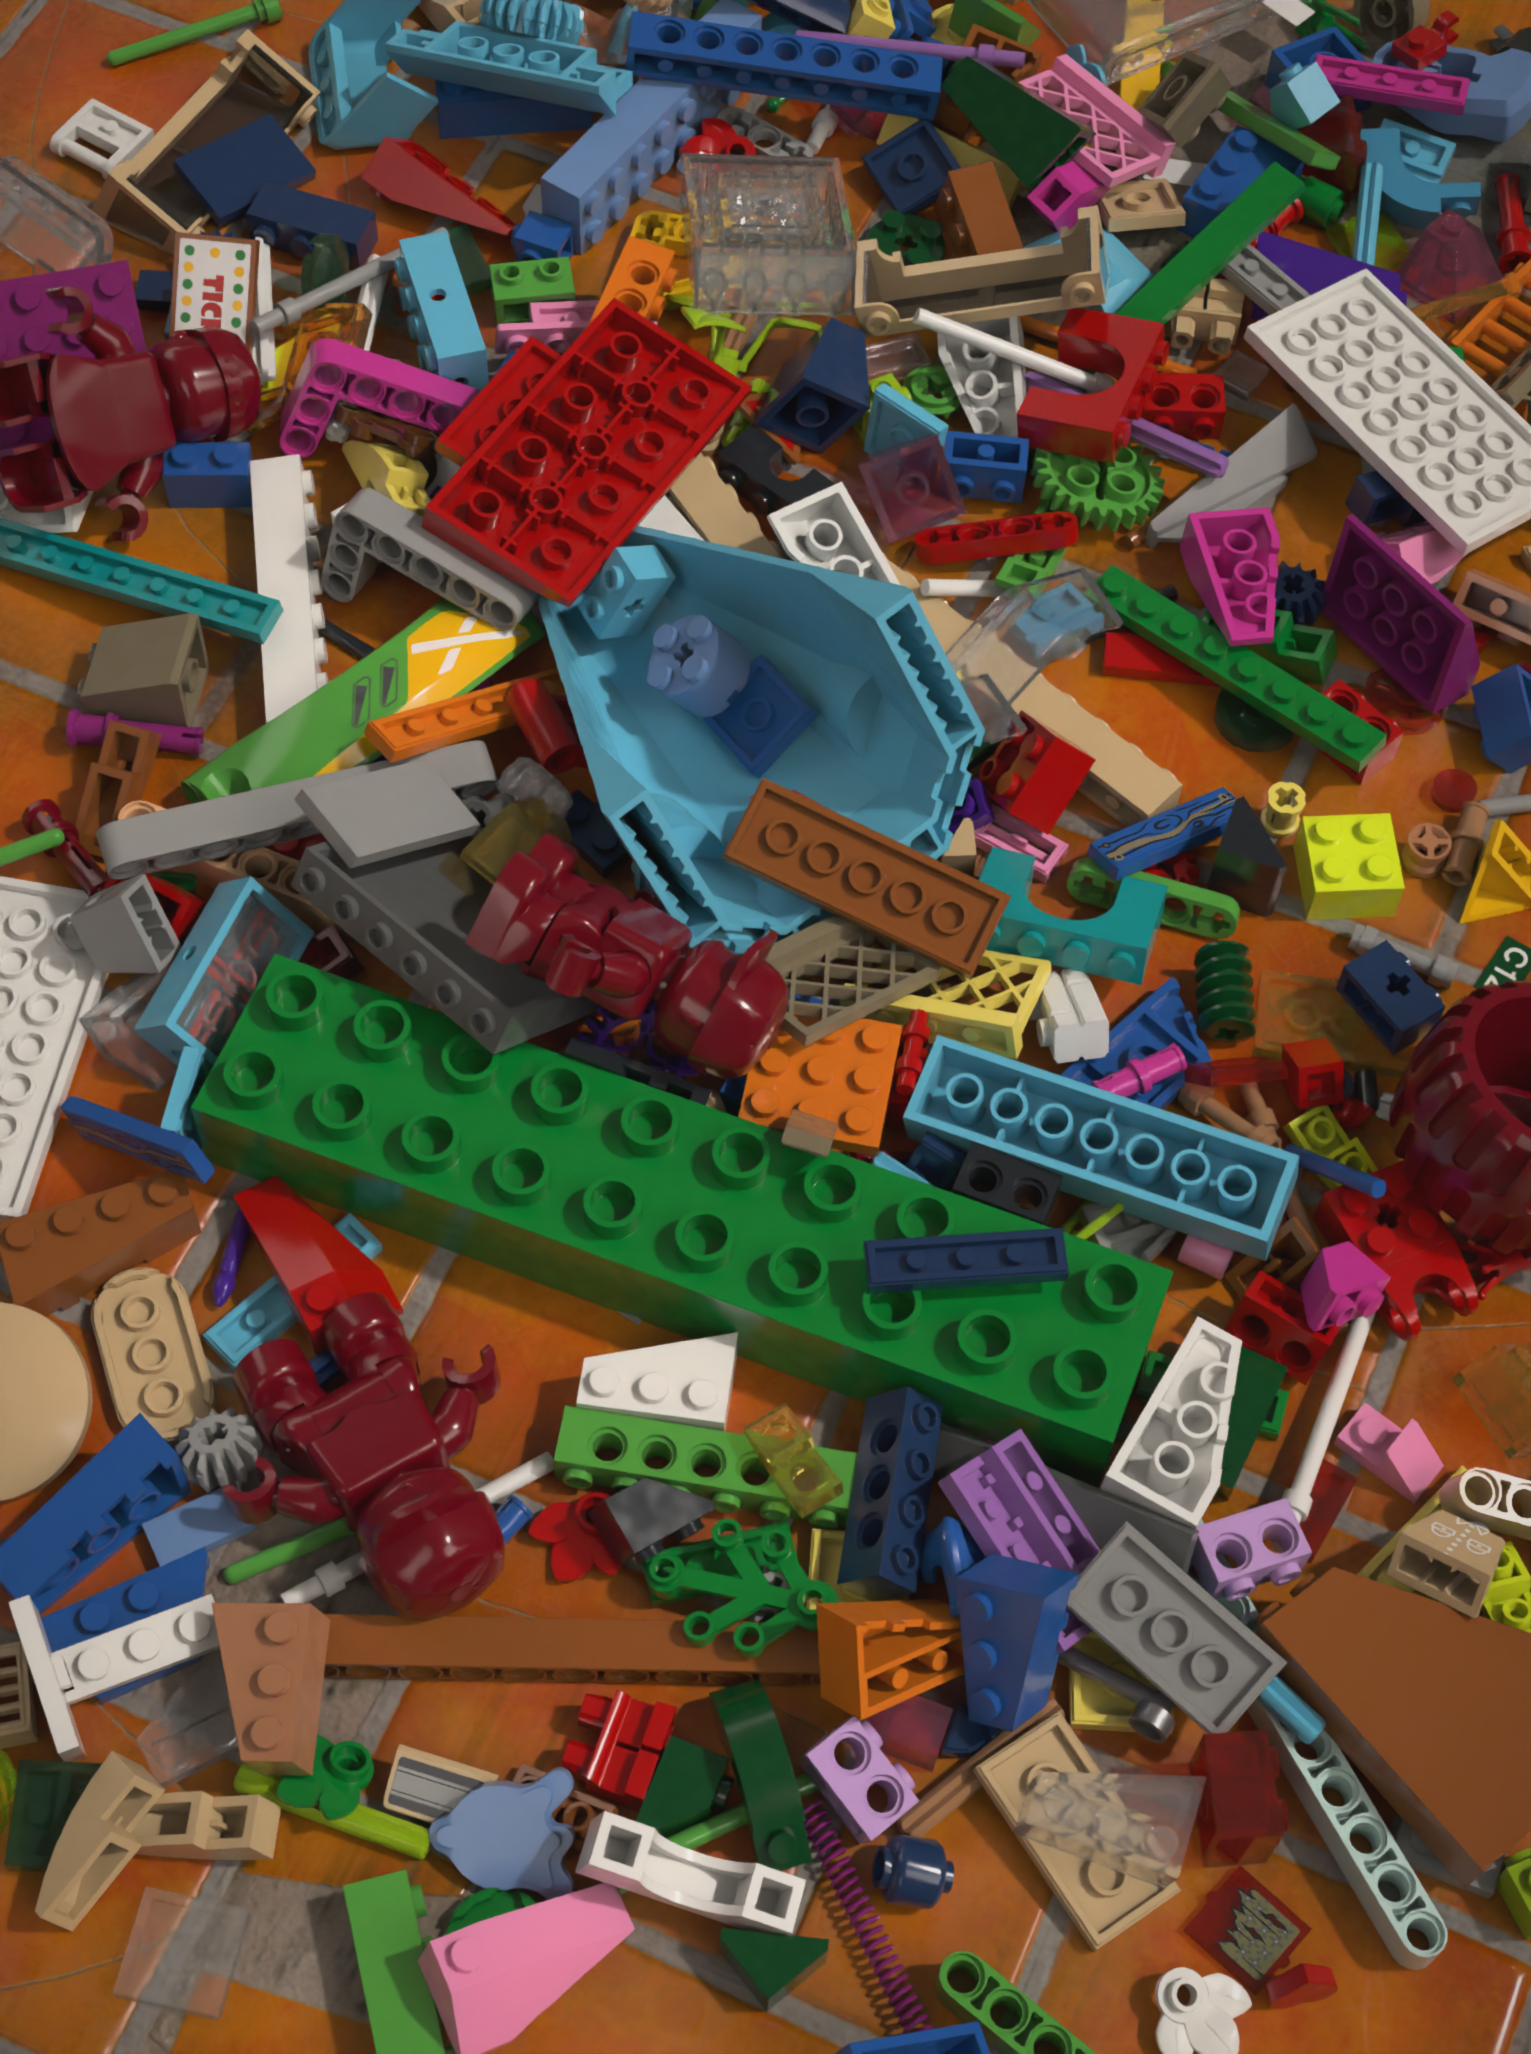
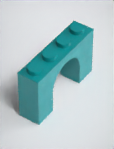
(1106, 946)

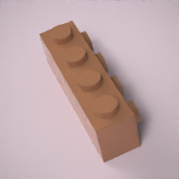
(1496, 605)

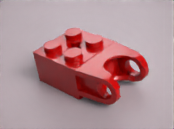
(1403, 1241)

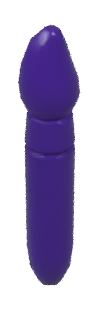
(232, 1256)

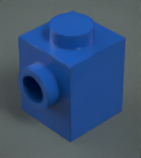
(542, 238)

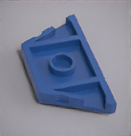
(1142, 1033)
(127, 1603)

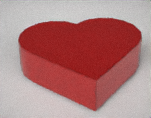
(1300, 1985)

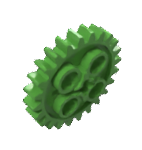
(1127, 488)

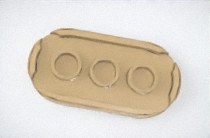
(152, 1351)

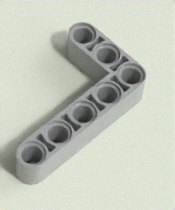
(383, 530)

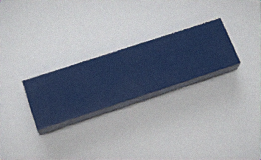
(965, 1260)

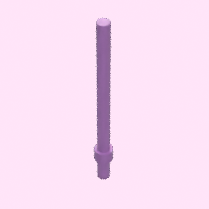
(948, 52)

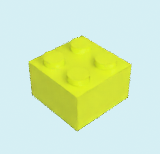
(1348, 866)

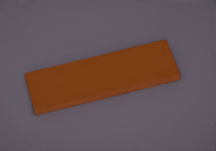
(866, 878)

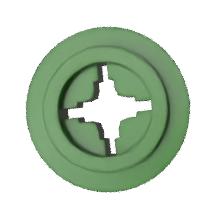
(938, 380)

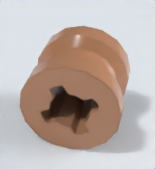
(1435, 843)

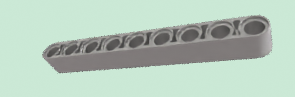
(259, 816)

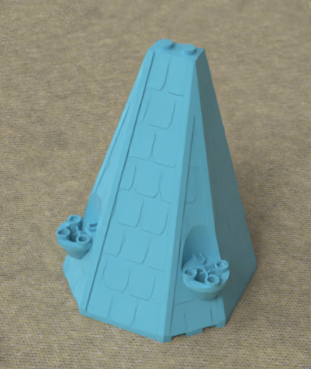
(880, 751)

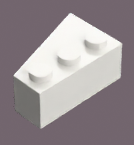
(664, 1382)

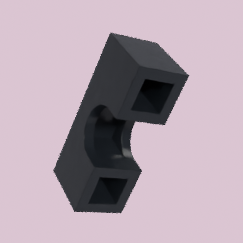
(753, 468)

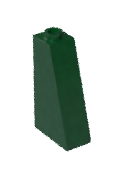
(1015, 121)

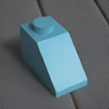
(1302, 95)

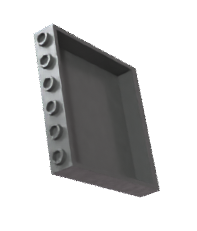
(416, 921)

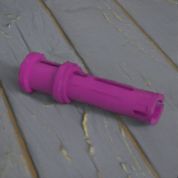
(91, 730)

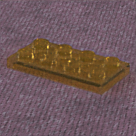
(1310, 1008)

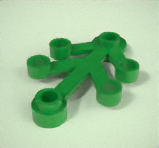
(747, 1594)

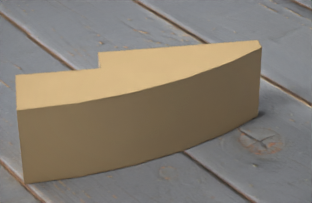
(209, 1827)
(96, 1840)

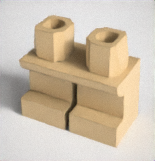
(1215, 324)

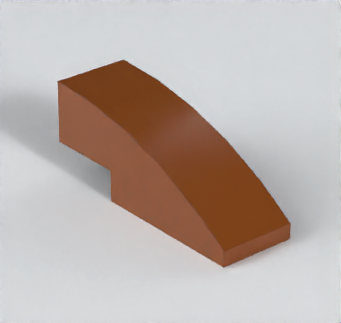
(115, 779)

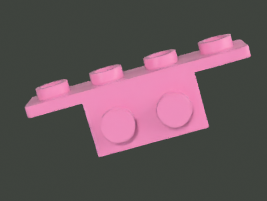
(550, 323)

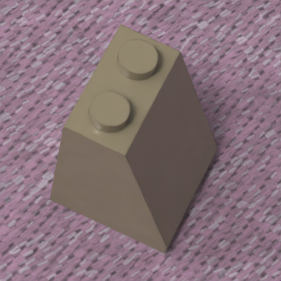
(147, 671)

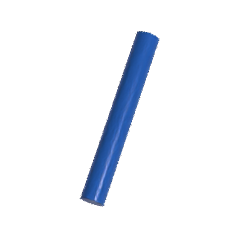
(1338, 1172)

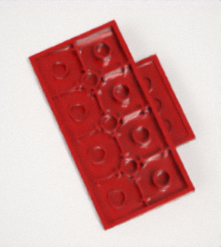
(576, 450)

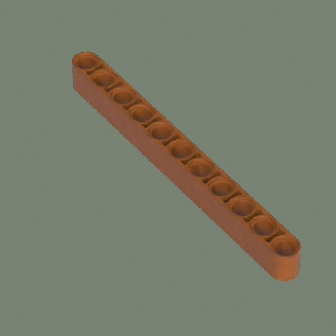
(559, 1651)

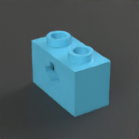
(626, 591)

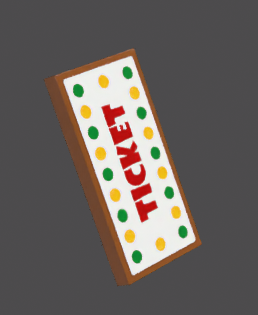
(214, 284)

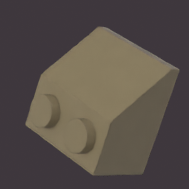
(1186, 97)

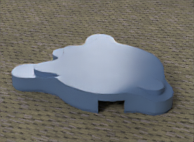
(508, 1835)

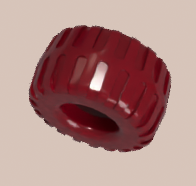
(1468, 1116)

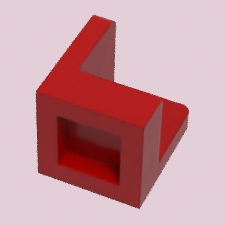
(1313, 1073)

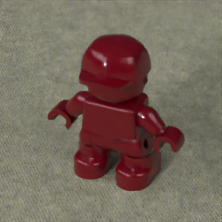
(118, 410)
(630, 954)
(376, 1457)

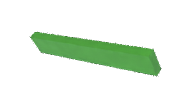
(1273, 129)

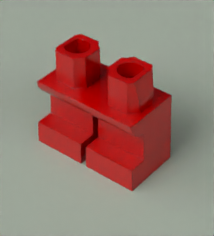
(627, 1748)

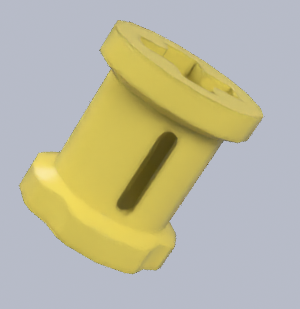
(1286, 816)

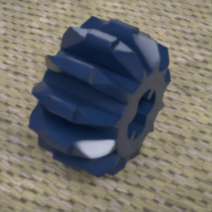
(1300, 593)

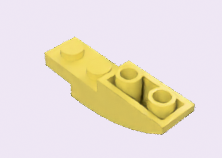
(389, 472)

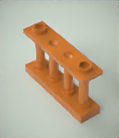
(1486, 324)

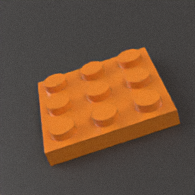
(834, 1078)

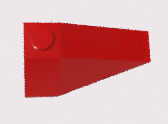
(418, 178)
(308, 1256)

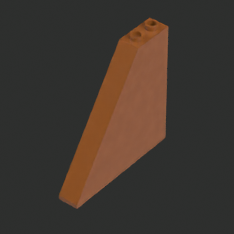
(1420, 1706)

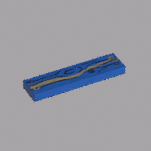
(1163, 835)
(138, 1139)

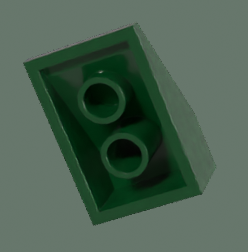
(1254, 1393)

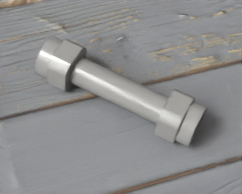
(1440, 971)

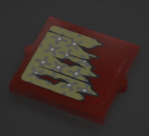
(1247, 1930)

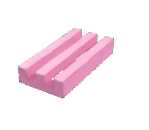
(992, 836)

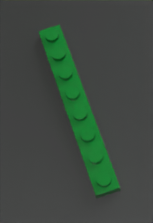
(1242, 671)

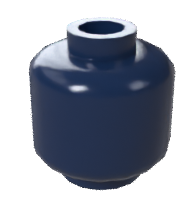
(912, 1871)

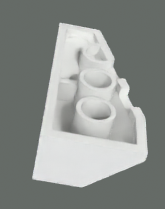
(986, 383)
(831, 534)
(1180, 1437)

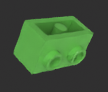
(526, 282)

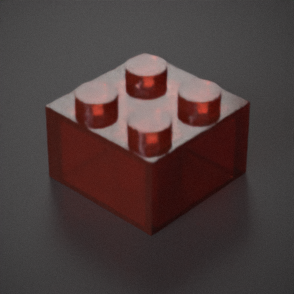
(1239, 1806)

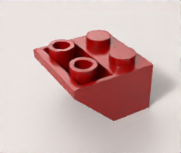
(1035, 774)

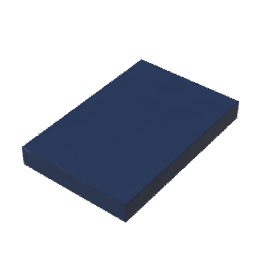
(235, 166)

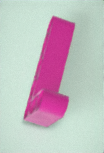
(380, 394)

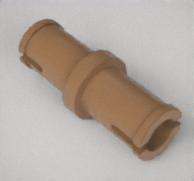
(1466, 843)

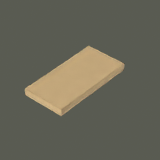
(1094, 1896)

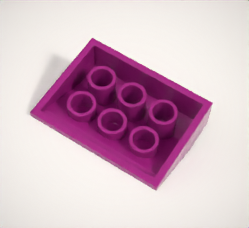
(1400, 619)

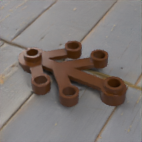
(365, 424)

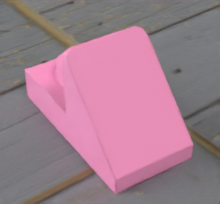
(1394, 1455)

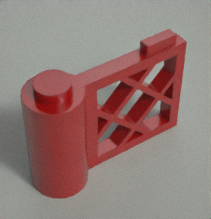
(545, 726)

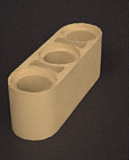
(1493, 1500)

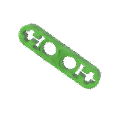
(1191, 895)

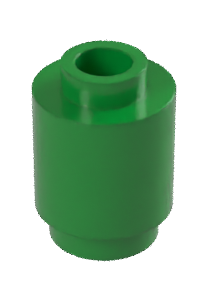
(1322, 201)

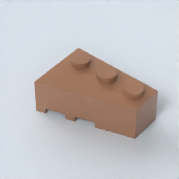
(274, 1681)

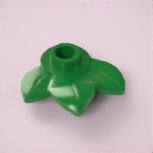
(330, 1785)

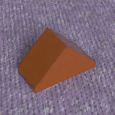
(1287, 1261)

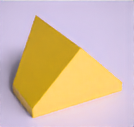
(1501, 877)

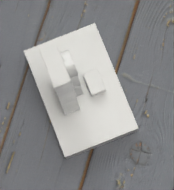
(108, 1659)

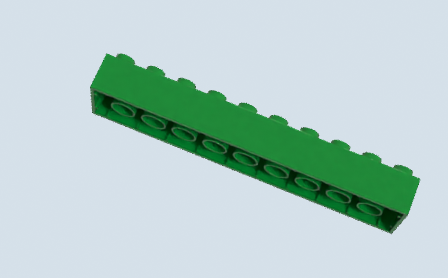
(666, 1212)

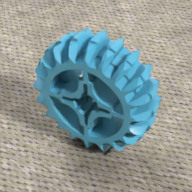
(535, 18)

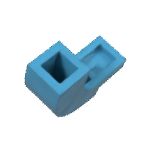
(1408, 197)

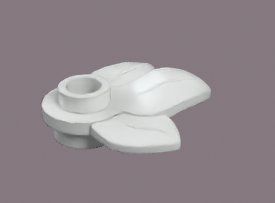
(1206, 2020)

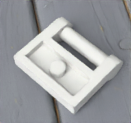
(105, 129)

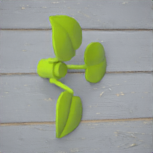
(722, 355)

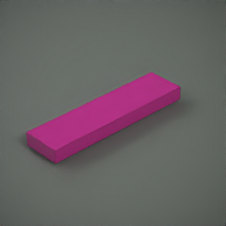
(1395, 84)

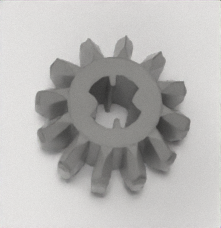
(219, 1449)

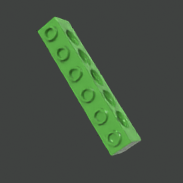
(685, 1447)

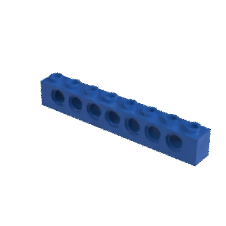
(784, 65)

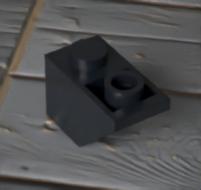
(644, 1516)

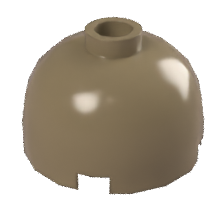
(1390, 19)

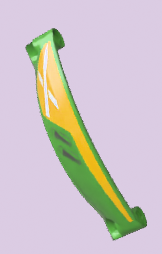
(426, 662)

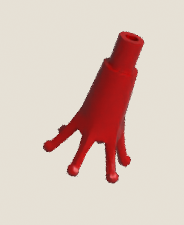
(1492, 1265)

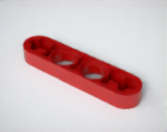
(996, 537)

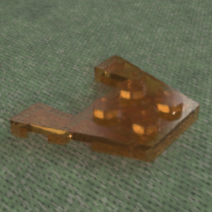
(337, 321)

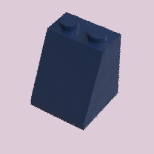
(819, 388)

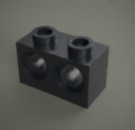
(1009, 1182)

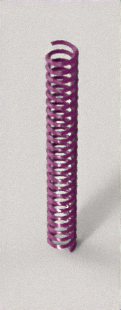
(860, 1925)

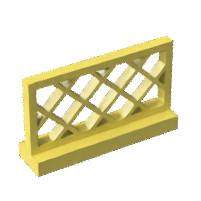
(974, 1023)

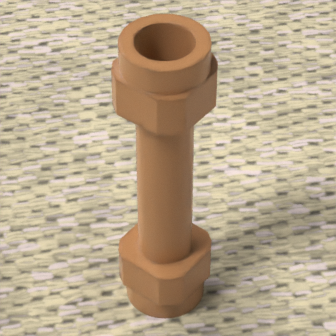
(1200, 1099)

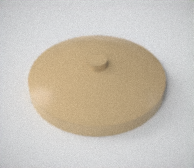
(42, 1401)

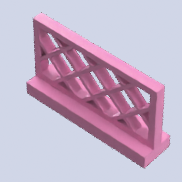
(1117, 125)

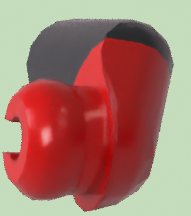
(1363, 1104)

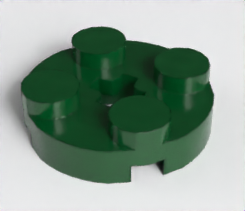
(909, 230)

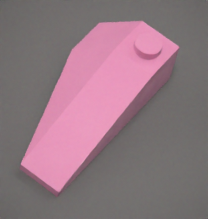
(1423, 550)
(518, 1964)

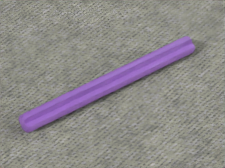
(1151, 435)

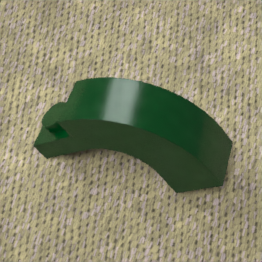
(763, 1774)

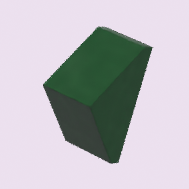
(772, 1962)

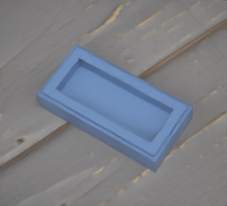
(193, 1526)

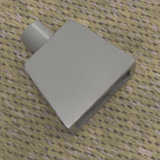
(124, 929)

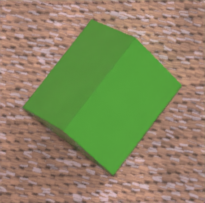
(994, 17)

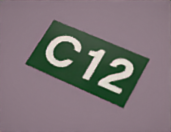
(1509, 963)

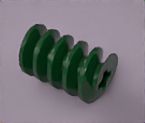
(1224, 992)

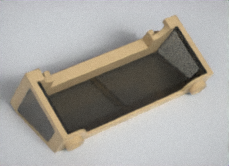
(148, 195)
(985, 284)

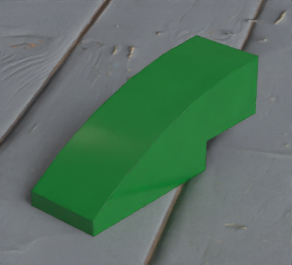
(1296, 648)

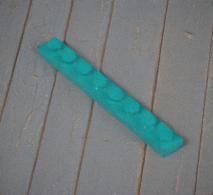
(137, 581)

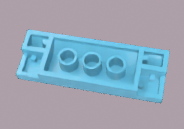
(512, 65)

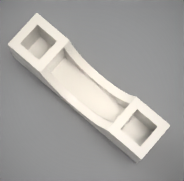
(716, 1888)

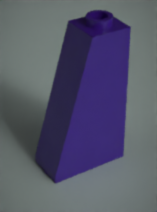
(1316, 268)

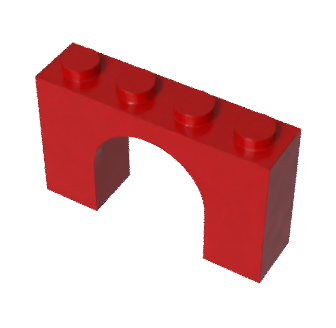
(1098, 422)

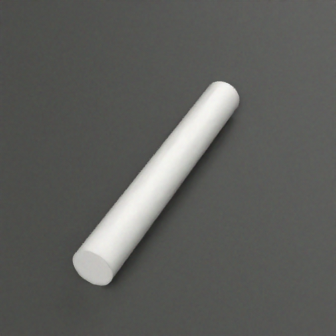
(960, 588)

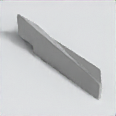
(1250, 479)

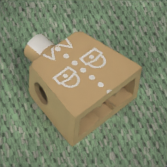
(1448, 1560)

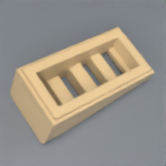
(25, 1729)

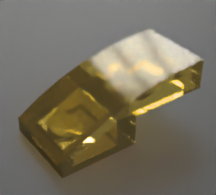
(793, 1461)

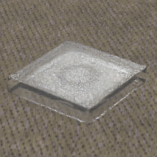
(182, 1953)

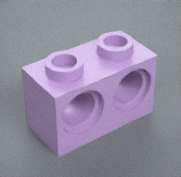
(1242, 1540)
(848, 1789)

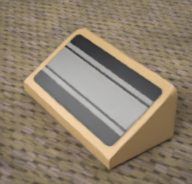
(429, 1784)

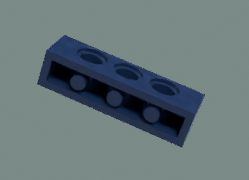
(890, 1495)

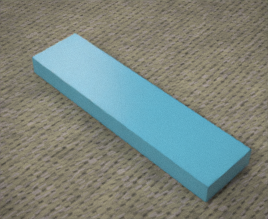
(266, 1312)

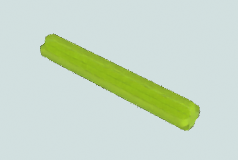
(362, 1822)

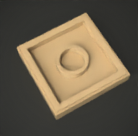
(1141, 206)

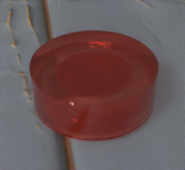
(1453, 789)

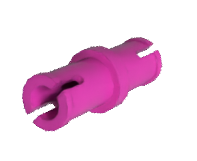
(1143, 1073)

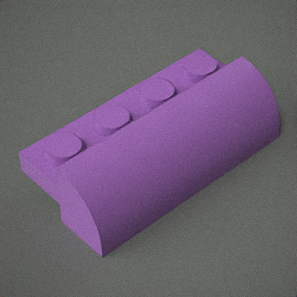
(1021, 1514)

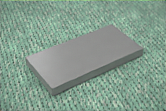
(386, 812)
(1173, 1631)

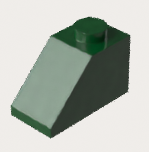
(685, 1788)

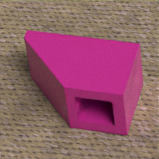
(1063, 192)
(1341, 1287)

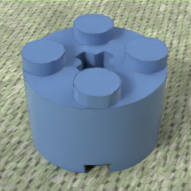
(697, 665)

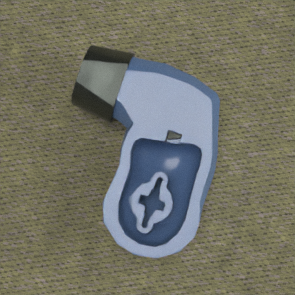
(1497, 91)

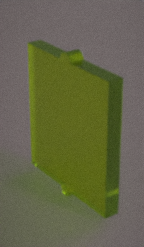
(1390, 246)

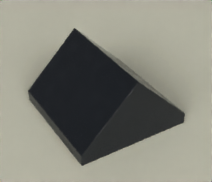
(1247, 863)

